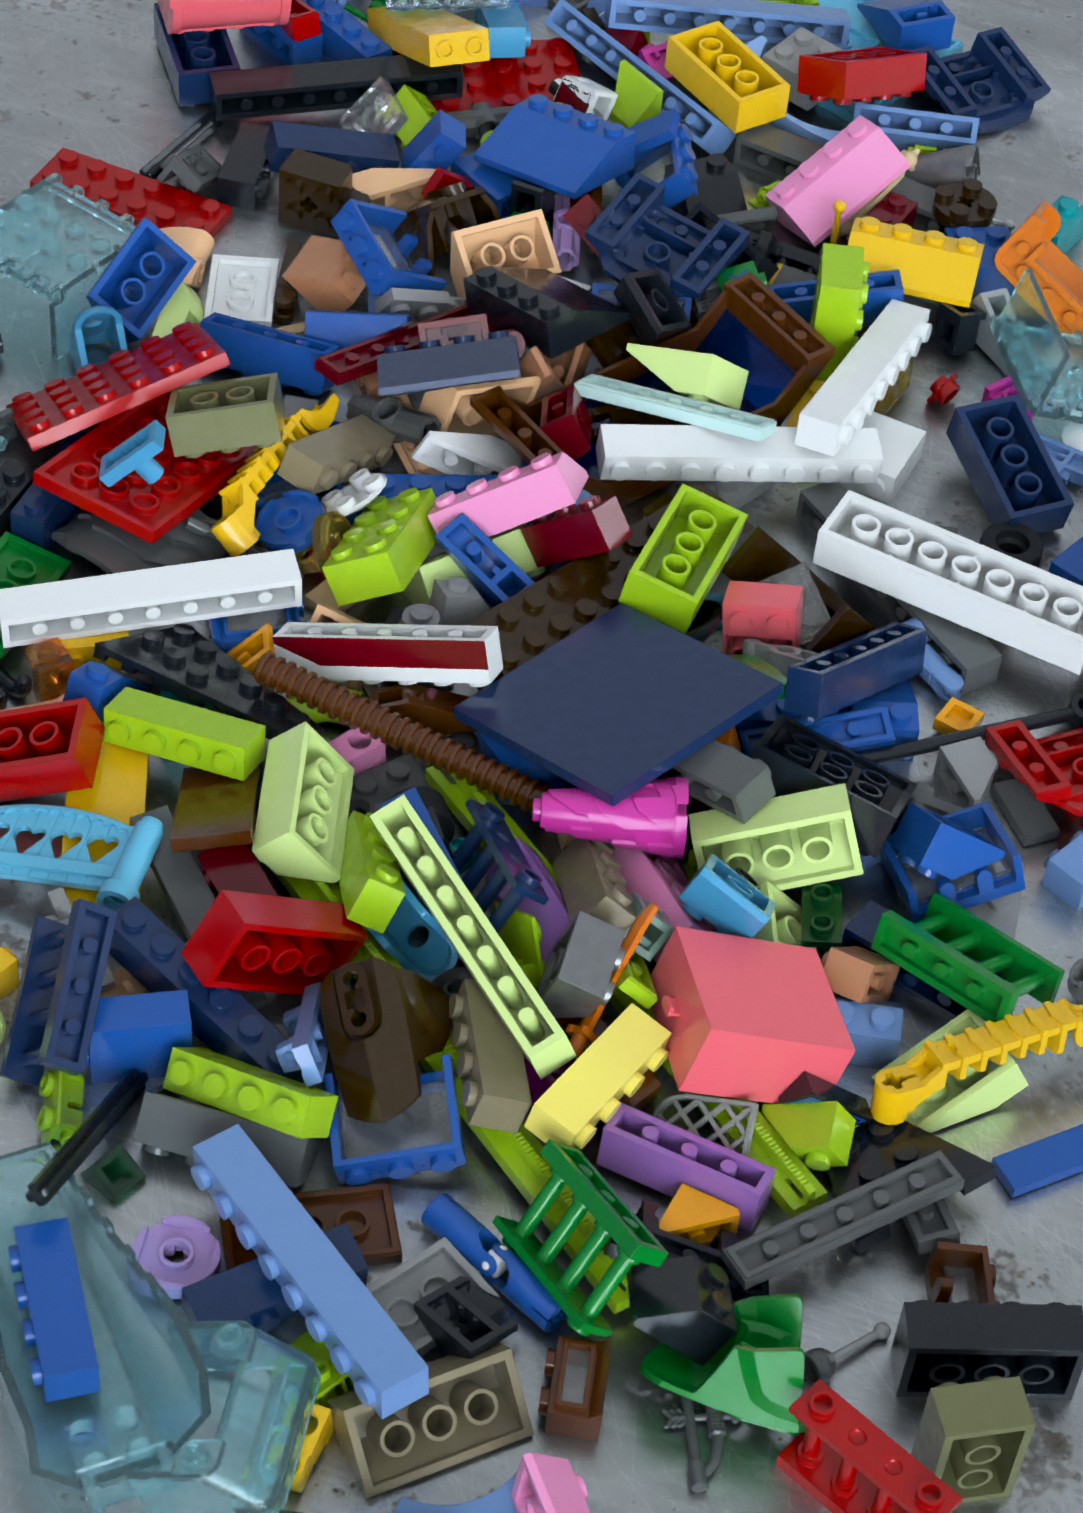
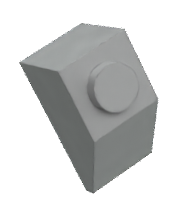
(457, 601)
(966, 771)

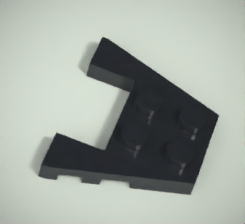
(885, 1148)

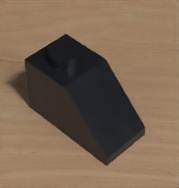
(531, 198)

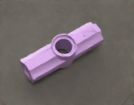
(564, 237)

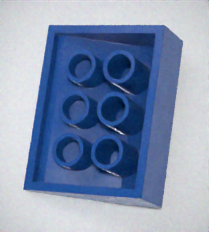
(558, 147)

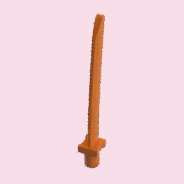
(583, 1033)

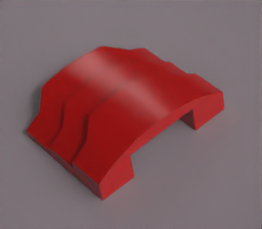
(1046, 765)

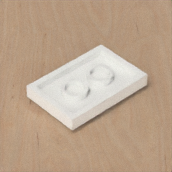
(243, 288)

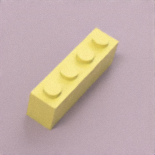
(599, 1079)

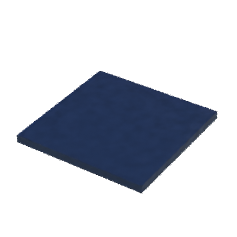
(618, 703)

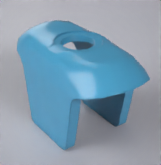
(107, 329)
(432, 957)

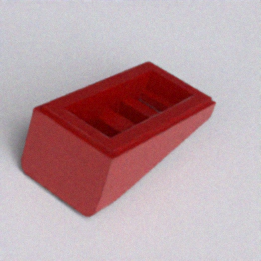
(303, 22)

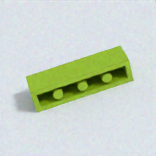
(184, 733)
(369, 876)
(250, 1092)

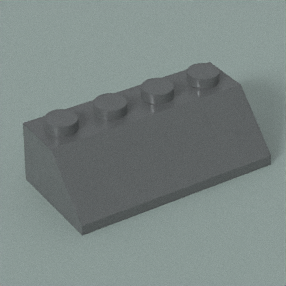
(178, 1123)

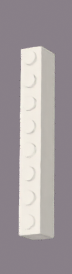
(863, 378)
(710, 455)
(149, 597)

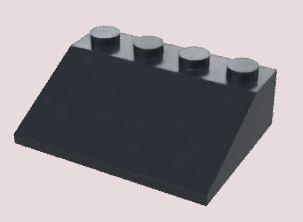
(540, 307)
(809, 761)

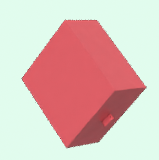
(747, 1015)

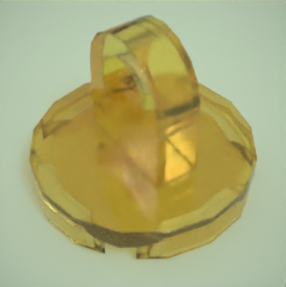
(326, 536)

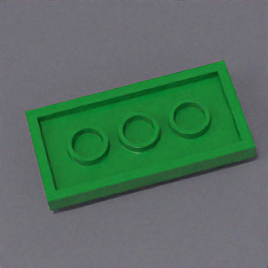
(27, 564)

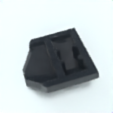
(465, 1318)

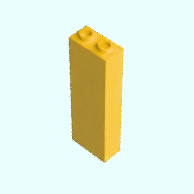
(430, 36)
(117, 793)

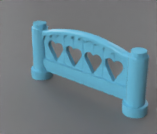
(114, 876)

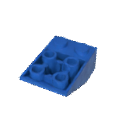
(910, 22)

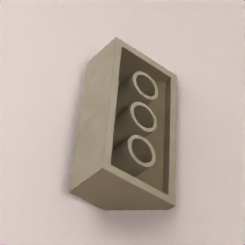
(467, 1413)

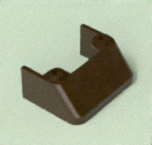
(764, 557)

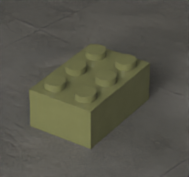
(226, 415)
(976, 1436)

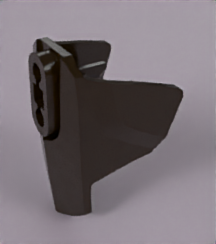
(429, 216)
(381, 1035)

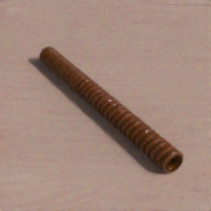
(398, 731)

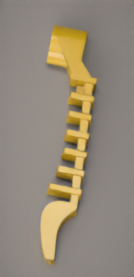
(236, 526)
(905, 1086)

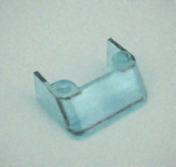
(258, 1434)

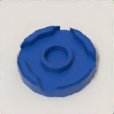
(288, 521)

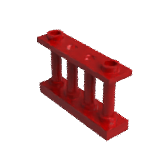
(855, 1464)

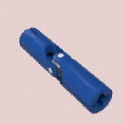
(492, 1259)

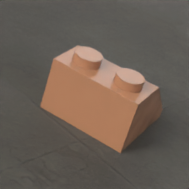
(325, 274)

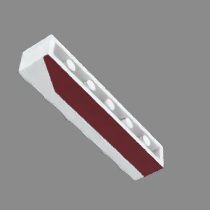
(393, 652)

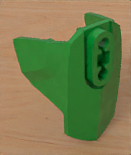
(752, 1373)

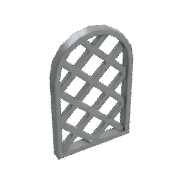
(751, 1110)

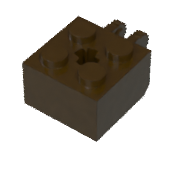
(314, 192)

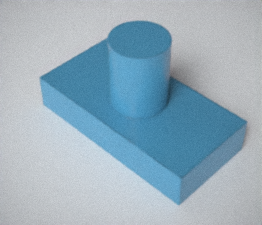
(135, 455)

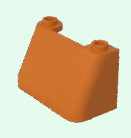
(1056, 274)

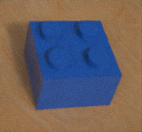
(993, 237)

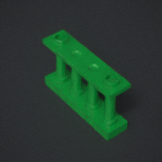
(957, 975)
(612, 1220)

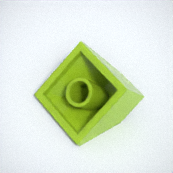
(637, 97)

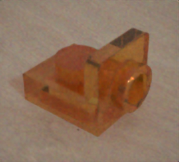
(50, 668)

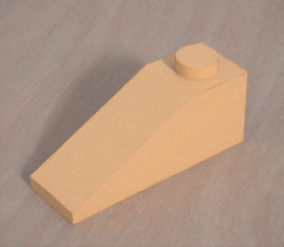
(392, 186)

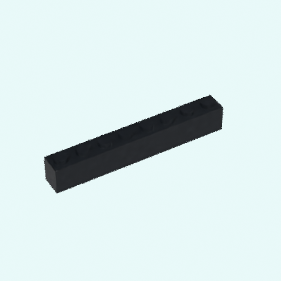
(324, 85)

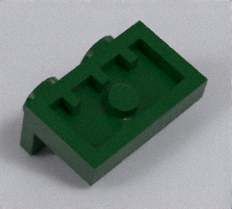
(821, 916)

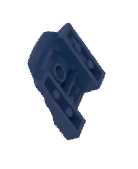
(987, 82)
(645, 235)

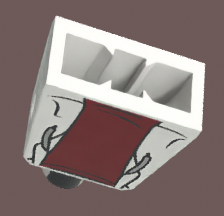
(583, 95)

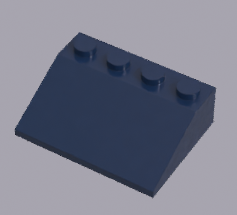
(449, 365)

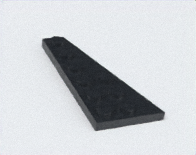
(203, 674)

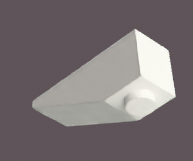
(465, 453)

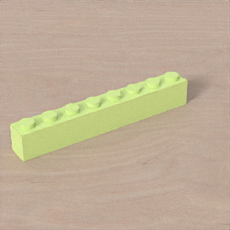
(473, 937)

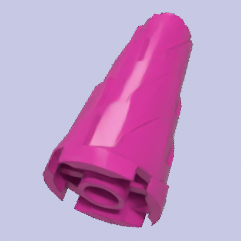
(645, 821)

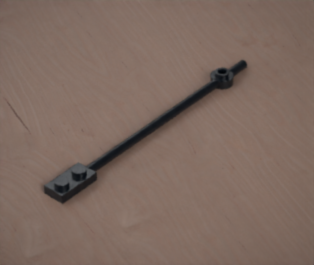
(1072, 713)

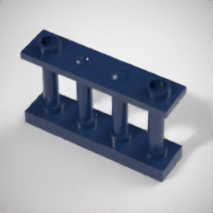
(510, 858)
(59, 994)

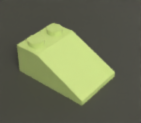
(695, 374)
(967, 1096)

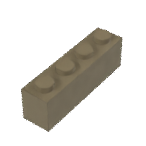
(336, 454)
(594, 883)
(488, 1062)

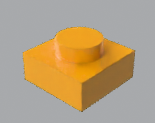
(957, 716)

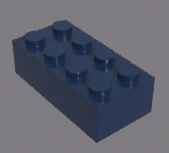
(191, 58)
(1009, 464)

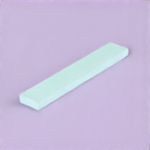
(676, 407)

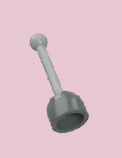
(822, 1363)

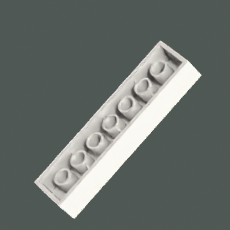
(954, 579)

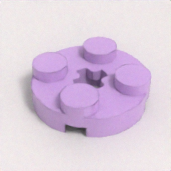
(172, 1235)

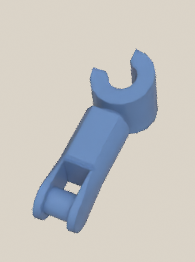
(936, 672)

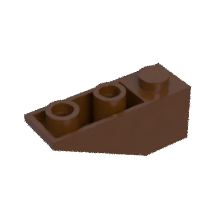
(423, 705)

